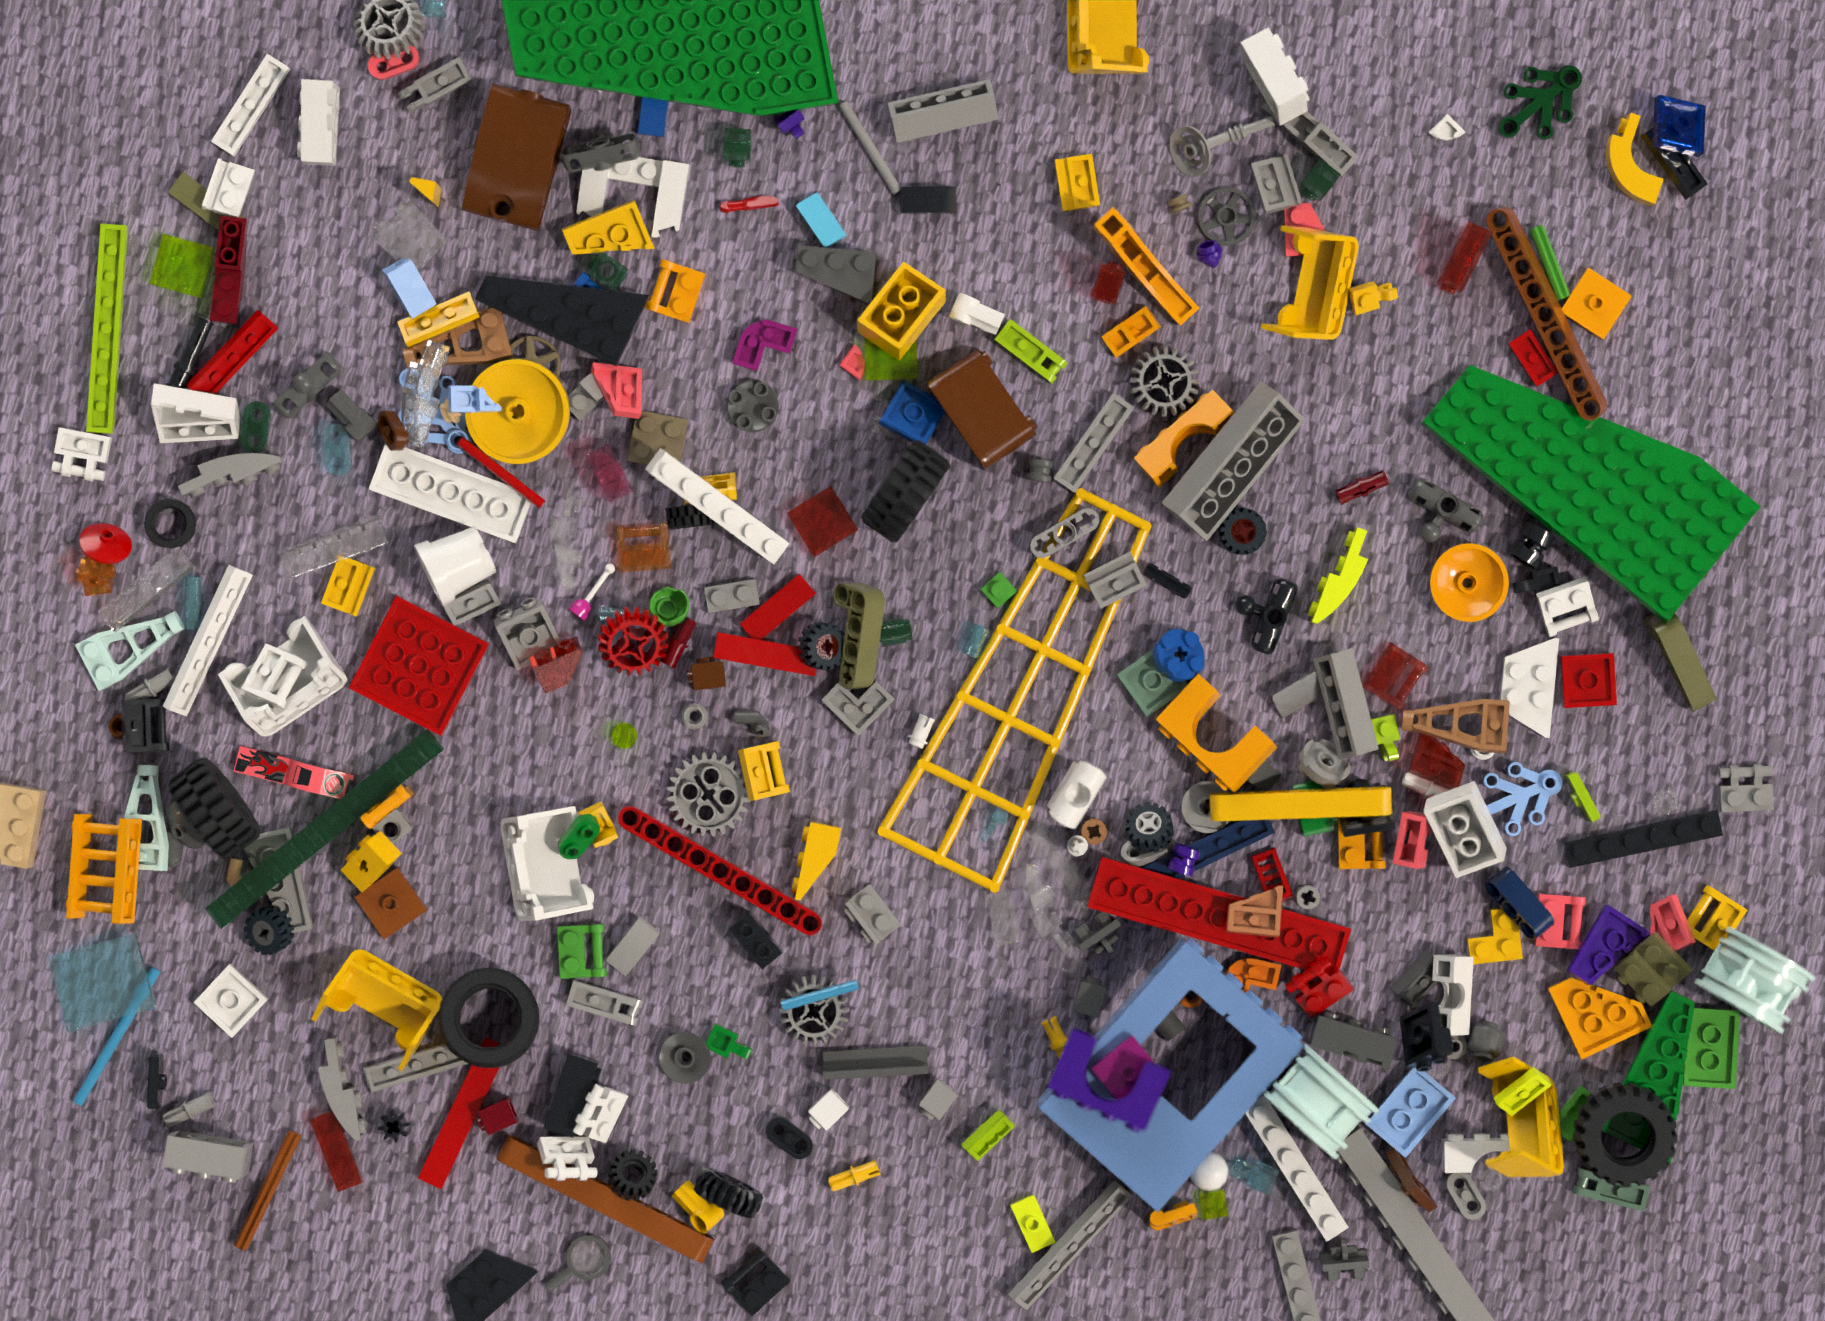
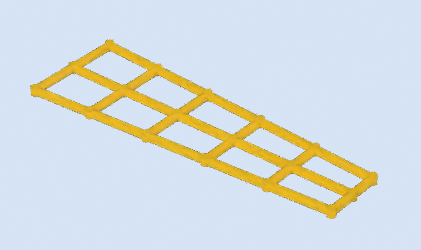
(1008, 719)

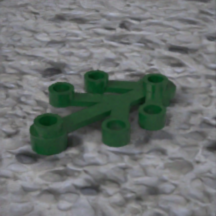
(1543, 99)

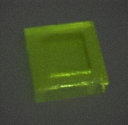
(1213, 1204)

